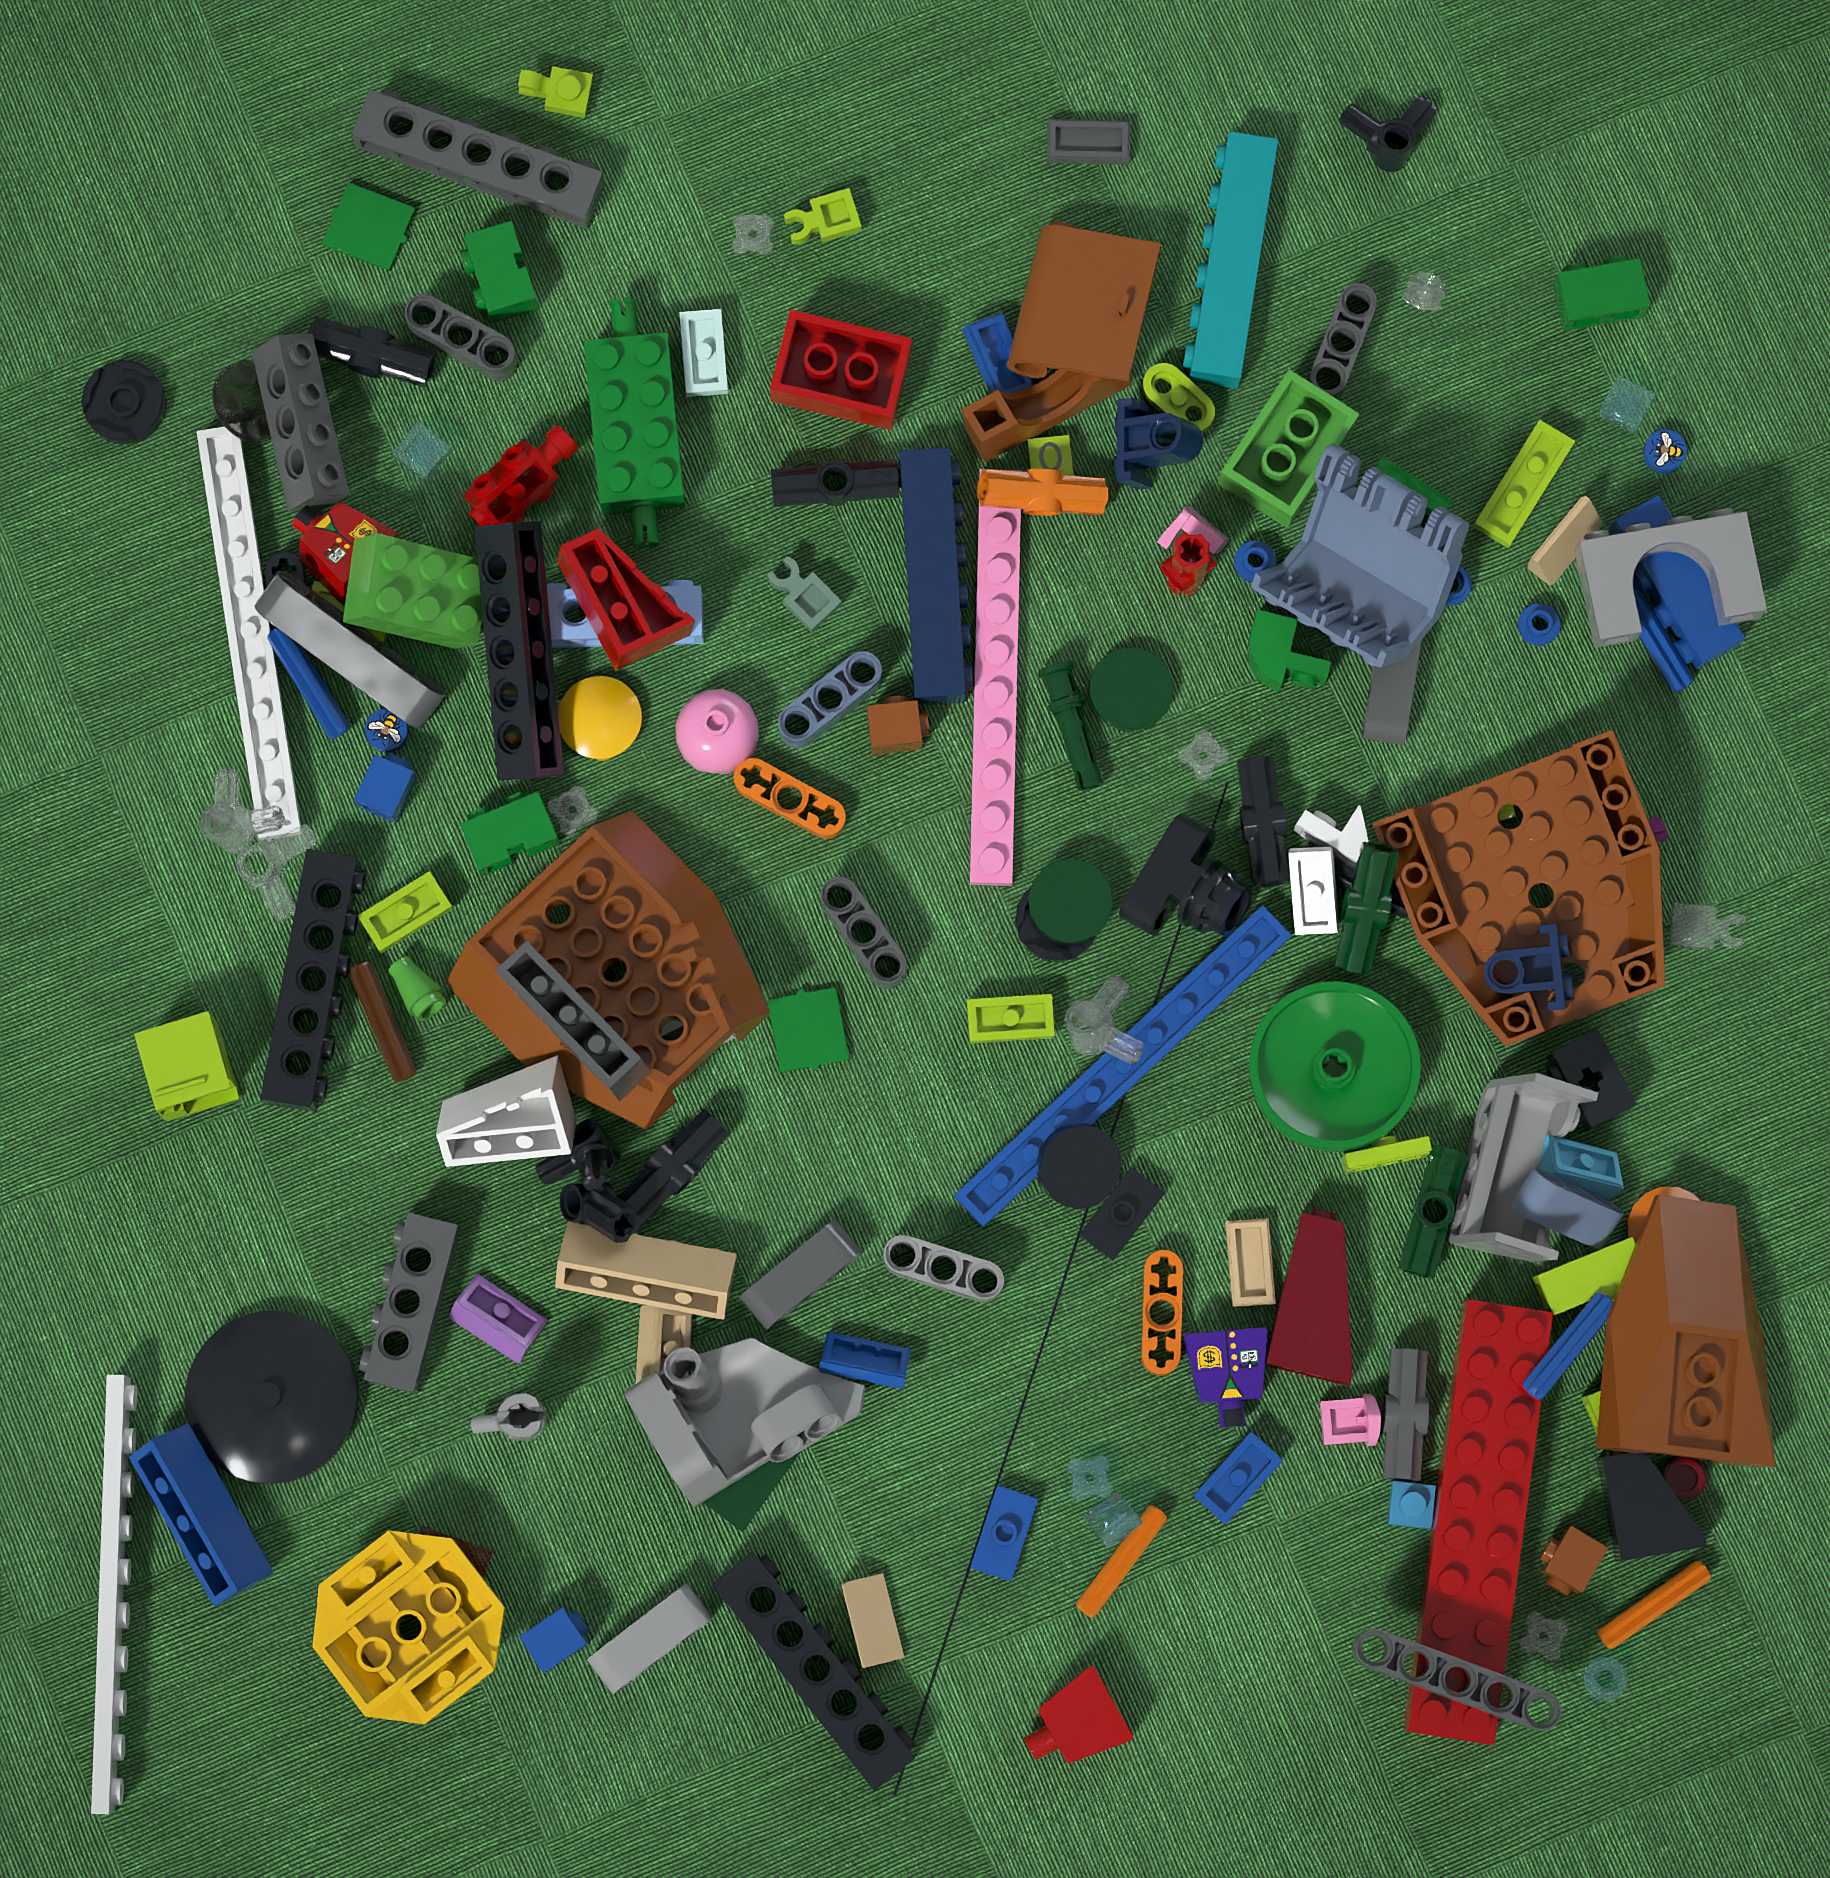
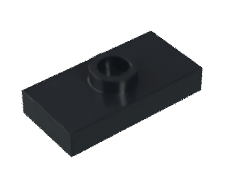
(1121, 1214)

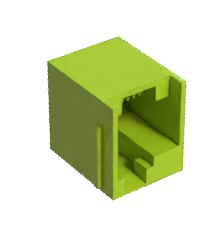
(186, 1066)

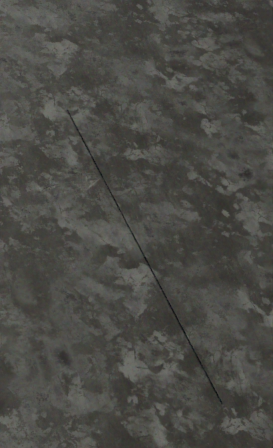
(1035, 1366)

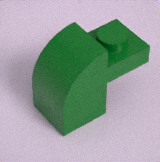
(1271, 656)

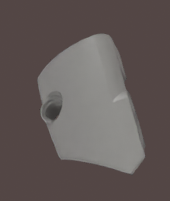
(737, 1412)

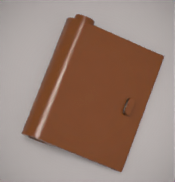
(1075, 301)

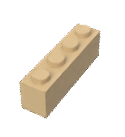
(646, 1271)

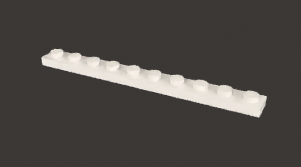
(247, 630)
(112, 1611)

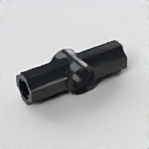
(372, 352)
(864, 482)
(1263, 822)
(674, 1165)

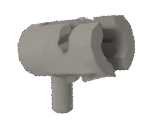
(518, 1416)

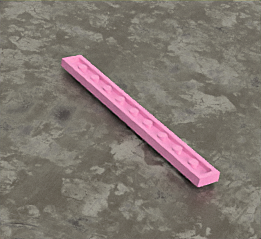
(995, 696)

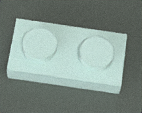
(703, 353)

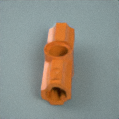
(1042, 492)

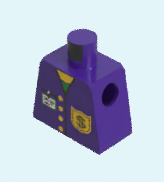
(1227, 1369)

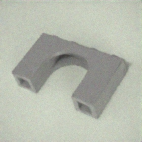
(1717, 544)

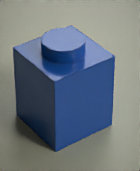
(386, 787)
(556, 1638)

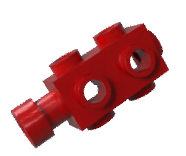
(518, 479)

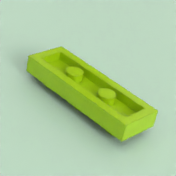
(1524, 484)

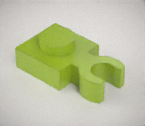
(831, 216)

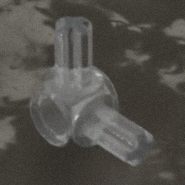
(229, 822)
(277, 854)
(1103, 1033)

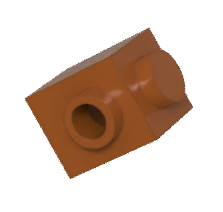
(896, 725)
(1571, 1560)

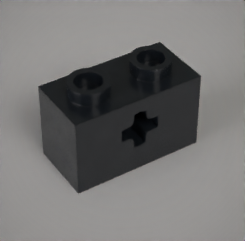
(1592, 1058)

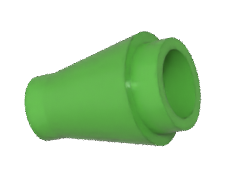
(419, 992)

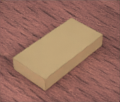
(1250, 1263)

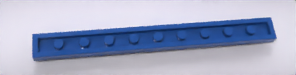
(1111, 1077)

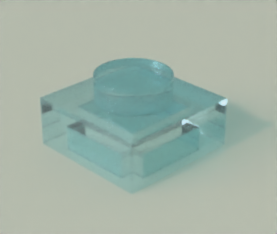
(1626, 404)
(422, 451)
(1113, 1519)

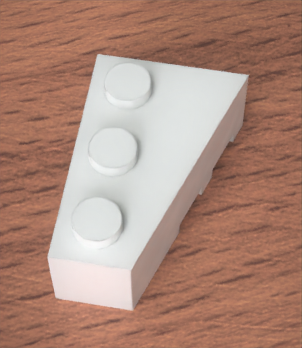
(509, 1118)

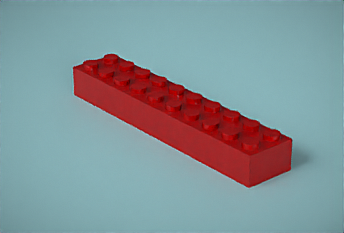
(1478, 1512)

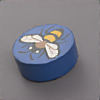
(1664, 451)
(386, 731)

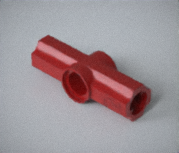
(1188, 564)

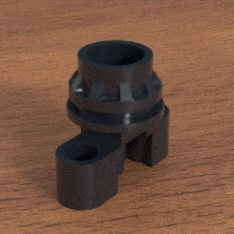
(1175, 875)

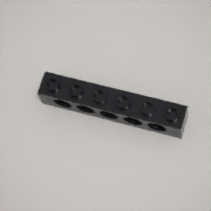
(519, 650)
(319, 873)
(874, 1765)

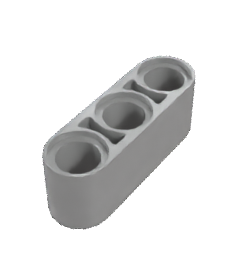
(965, 1266)
(649, 1638)

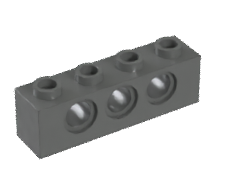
(300, 422)
(573, 1021)
(406, 1370)

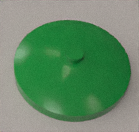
(1334, 1066)

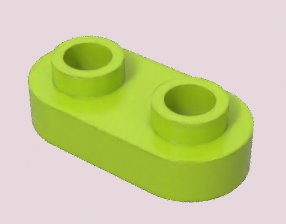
(1182, 396)

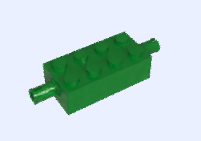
(634, 423)

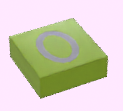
(1051, 454)

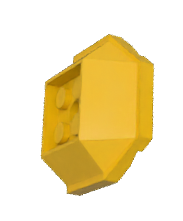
(362, 1615)

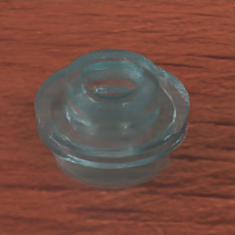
(1618, 1674)

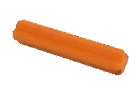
(1121, 1562)
(1654, 1604)

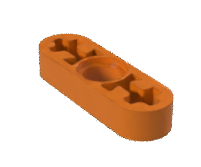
(757, 792)
(1152, 1280)

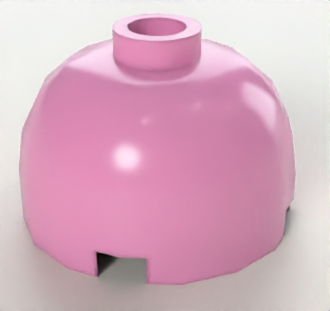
(716, 731)

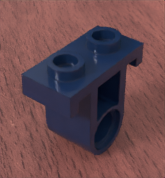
(1147, 441)
(1537, 968)

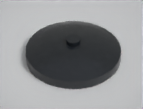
(271, 1397)

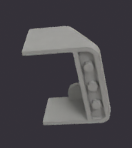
(1501, 1153)

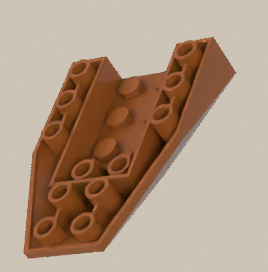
(1687, 1343)

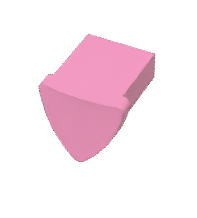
(1193, 524)
(1350, 1421)

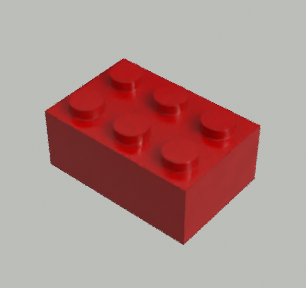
(841, 370)

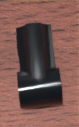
(599, 1210)

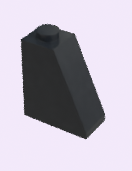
(1643, 1509)

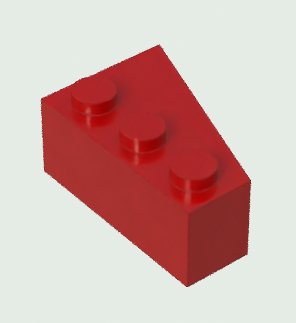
(620, 601)

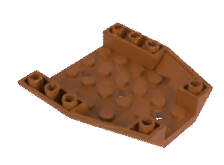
(1473, 878)
(631, 907)

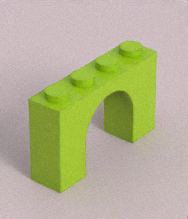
(1577, 1283)

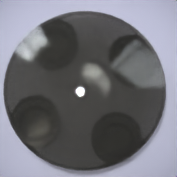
(240, 402)

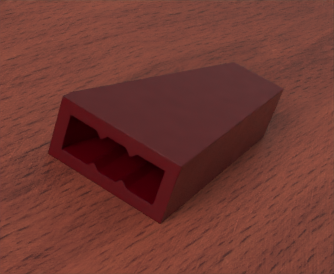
(1313, 1307)

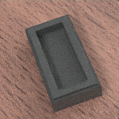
(1088, 141)

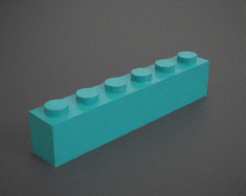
(1232, 261)

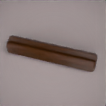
(382, 1021)

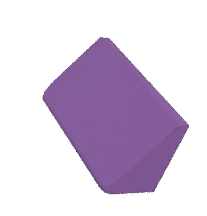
(497, 1318)

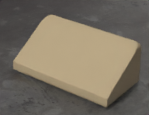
(1558, 549)
(658, 1336)
(872, 1620)

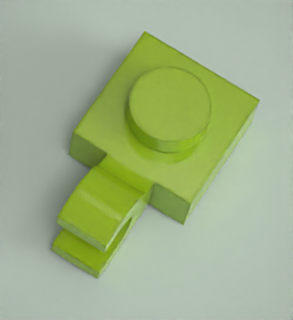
(564, 91)

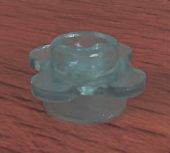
(1081, 1487)

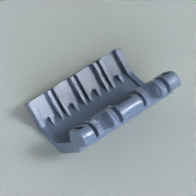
(1367, 563)

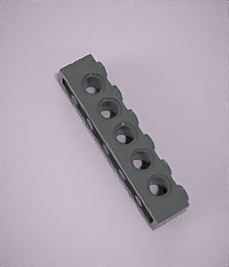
(571, 204)

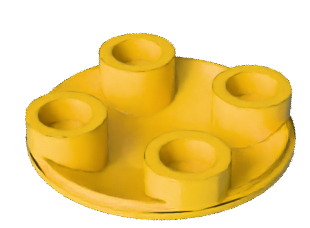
(599, 717)

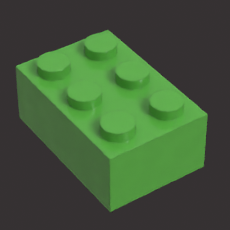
(1284, 446)
(414, 591)

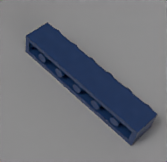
(933, 576)

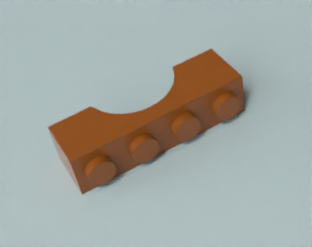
(1009, 419)

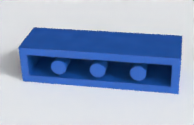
(1680, 594)
(201, 1514)

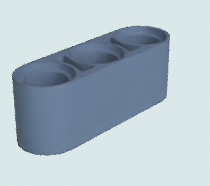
(838, 681)
(1567, 1208)

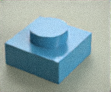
(1411, 1505)

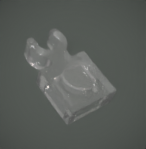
(1698, 928)

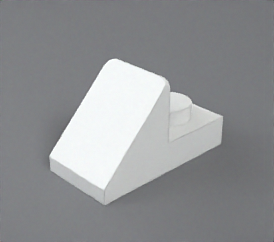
(1322, 832)

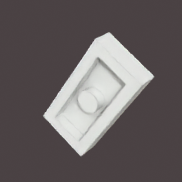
(1313, 890)

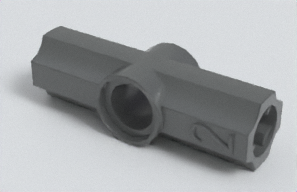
(1405, 1414)

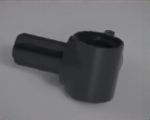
(1399, 131)
(591, 1154)

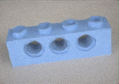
(581, 634)

